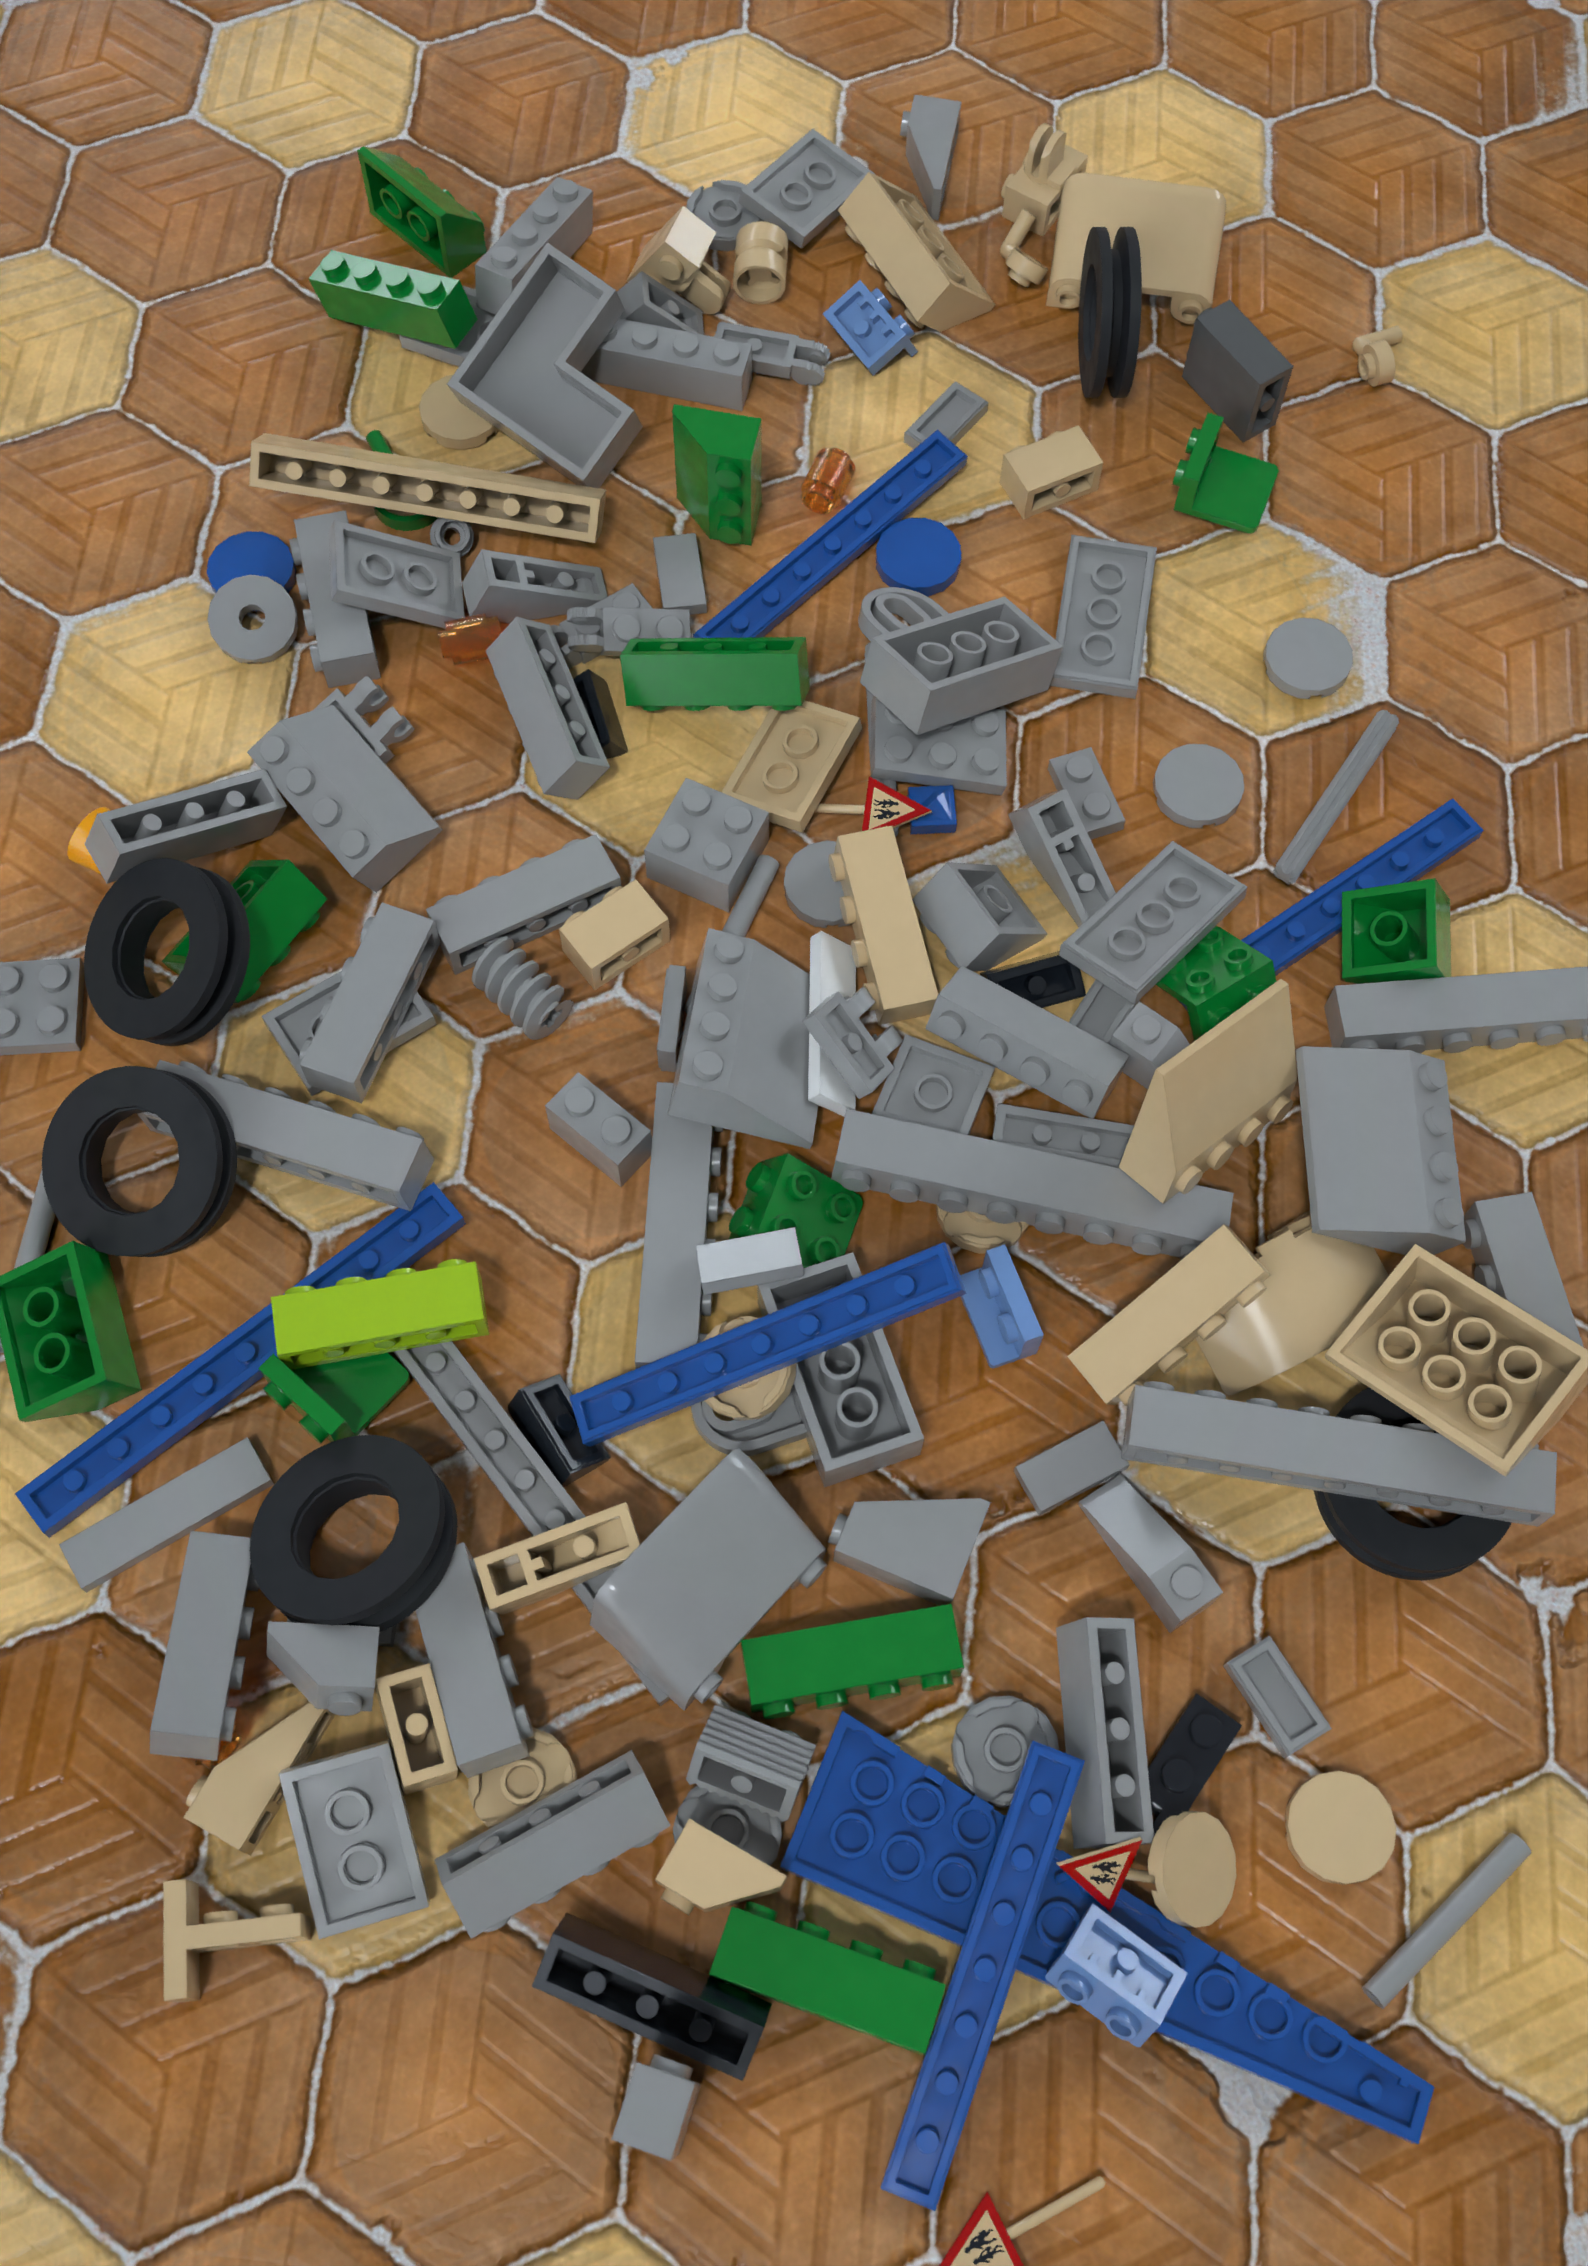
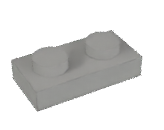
(1088, 790)

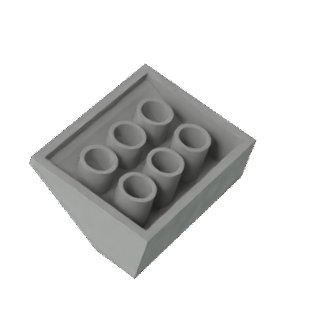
(746, 1043)
(1380, 1148)

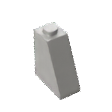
(911, 1543)

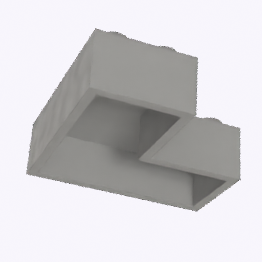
(530, 365)

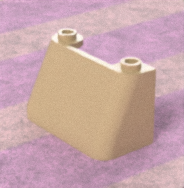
(1175, 228)

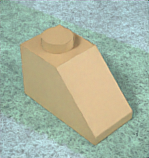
(713, 1873)

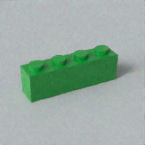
(393, 298)
(715, 672)
(851, 1660)
(828, 1979)

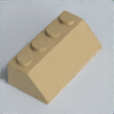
(913, 255)

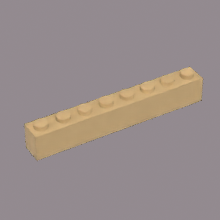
(427, 487)

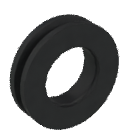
(1109, 312)
(212, 967)
(75, 1169)
(320, 1485)
(1394, 1546)

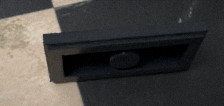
(602, 713)
(1040, 980)
(550, 1426)

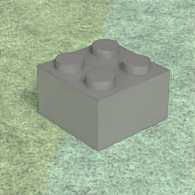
(707, 844)

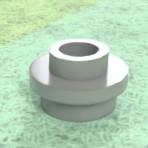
(464, 530)

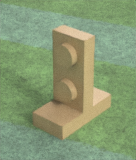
(221, 1931)

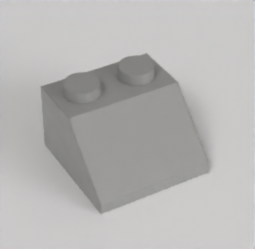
(977, 915)

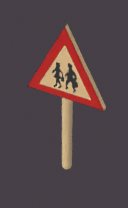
(882, 807)
(1105, 1870)
(989, 2243)

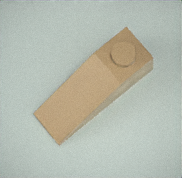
(556, 1559)
(246, 1787)

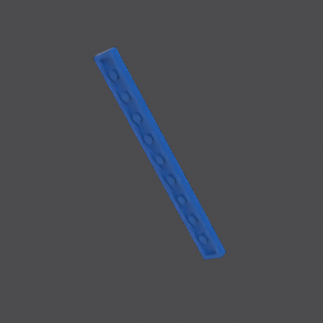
(221, 1372)

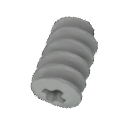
(519, 991)

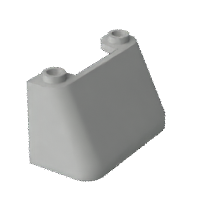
(706, 1579)

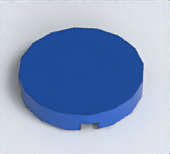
(251, 555)
(918, 556)

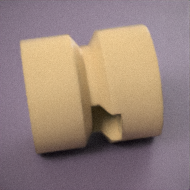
(760, 262)

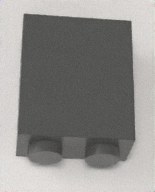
(1236, 370)

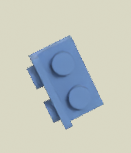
(868, 328)
(1000, 1310)
(1116, 1977)

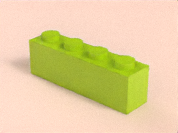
(379, 1314)

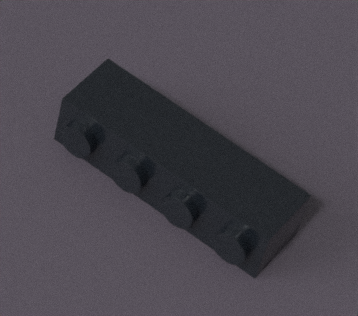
(652, 1996)

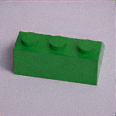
(421, 212)
(719, 471)
(277, 906)
(65, 1335)

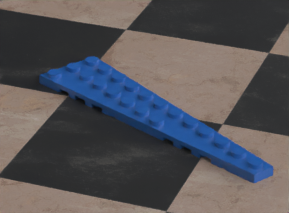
(920, 1852)

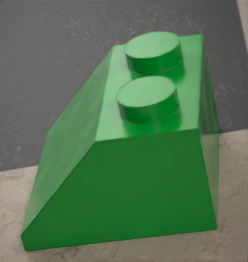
(1396, 933)

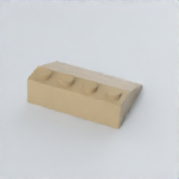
(1215, 1096)
(1462, 1360)

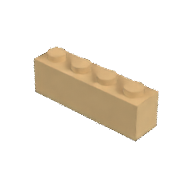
(884, 924)
(1170, 1315)

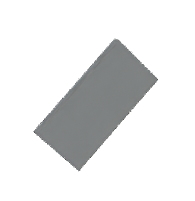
(1103, 616)
(1153, 922)

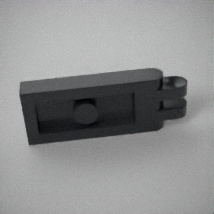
(1188, 1758)

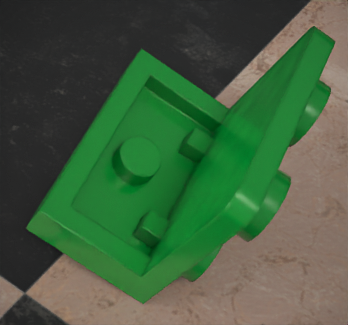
(1221, 482)
(1217, 979)
(793, 1194)
(336, 1396)

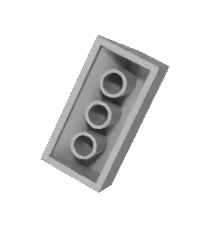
(345, 794)

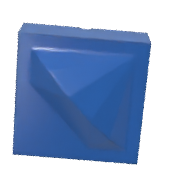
(941, 802)

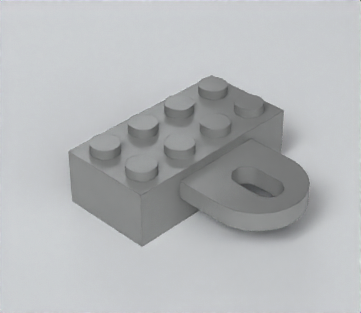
(951, 662)
(841, 1401)

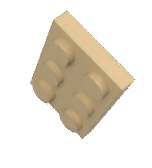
(793, 762)

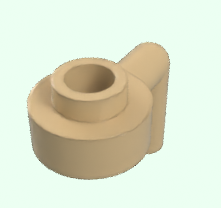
(1023, 266)
(1375, 355)

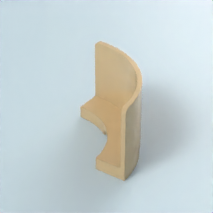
(1307, 1305)

